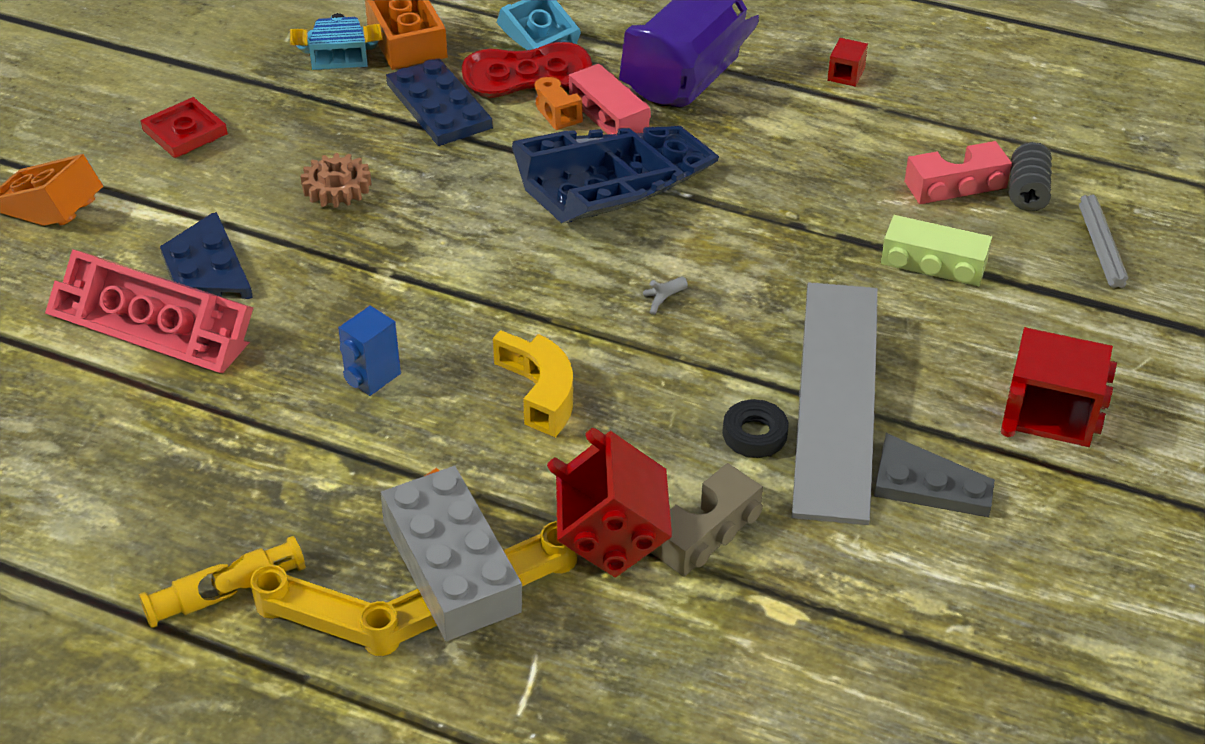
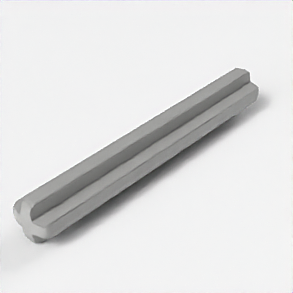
(1103, 241)

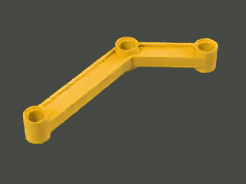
(384, 624)

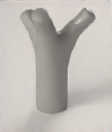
(663, 290)

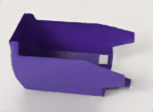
(683, 49)

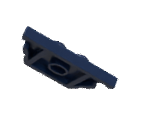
(205, 259)

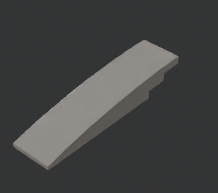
(836, 405)

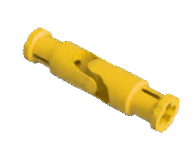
(184, 594)

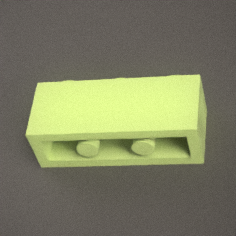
(936, 250)

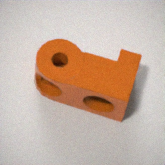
(556, 105)

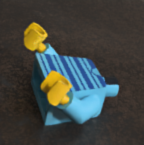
(337, 42)

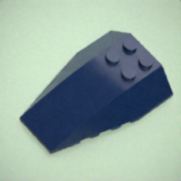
(607, 172)

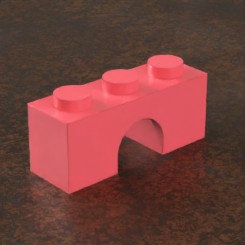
(935, 179)

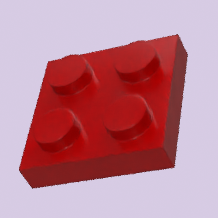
(184, 127)

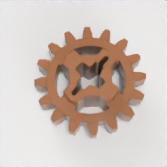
(336, 180)

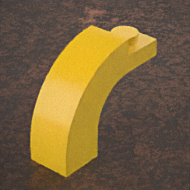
(545, 363)

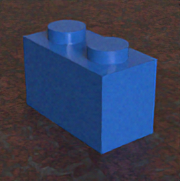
(369, 350)

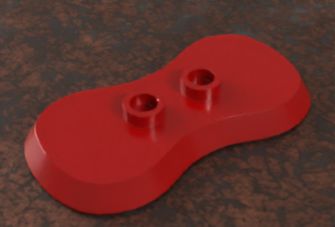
(502, 72)

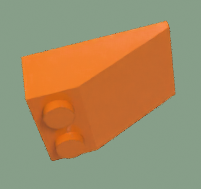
(50, 191)

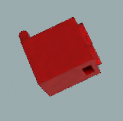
(1059, 388)
(611, 503)

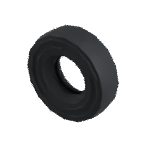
(755, 445)

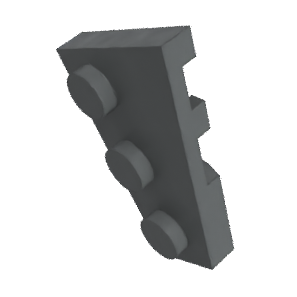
(930, 480)

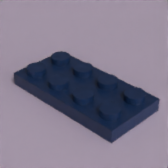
(439, 101)

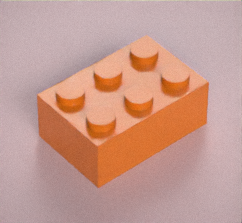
(408, 30)

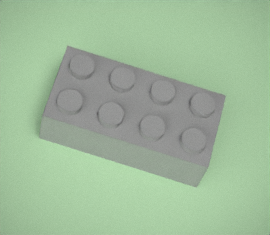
(451, 553)

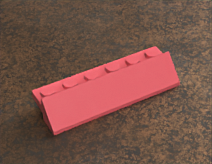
(150, 311)

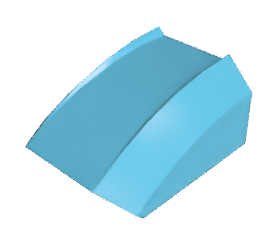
(537, 23)

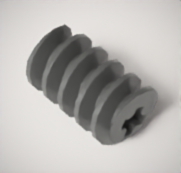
(1031, 177)

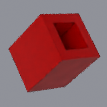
(847, 62)

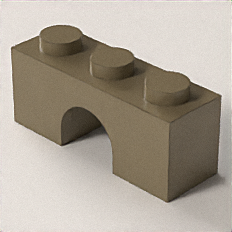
(729, 504)

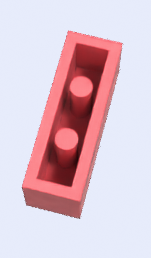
(608, 100)

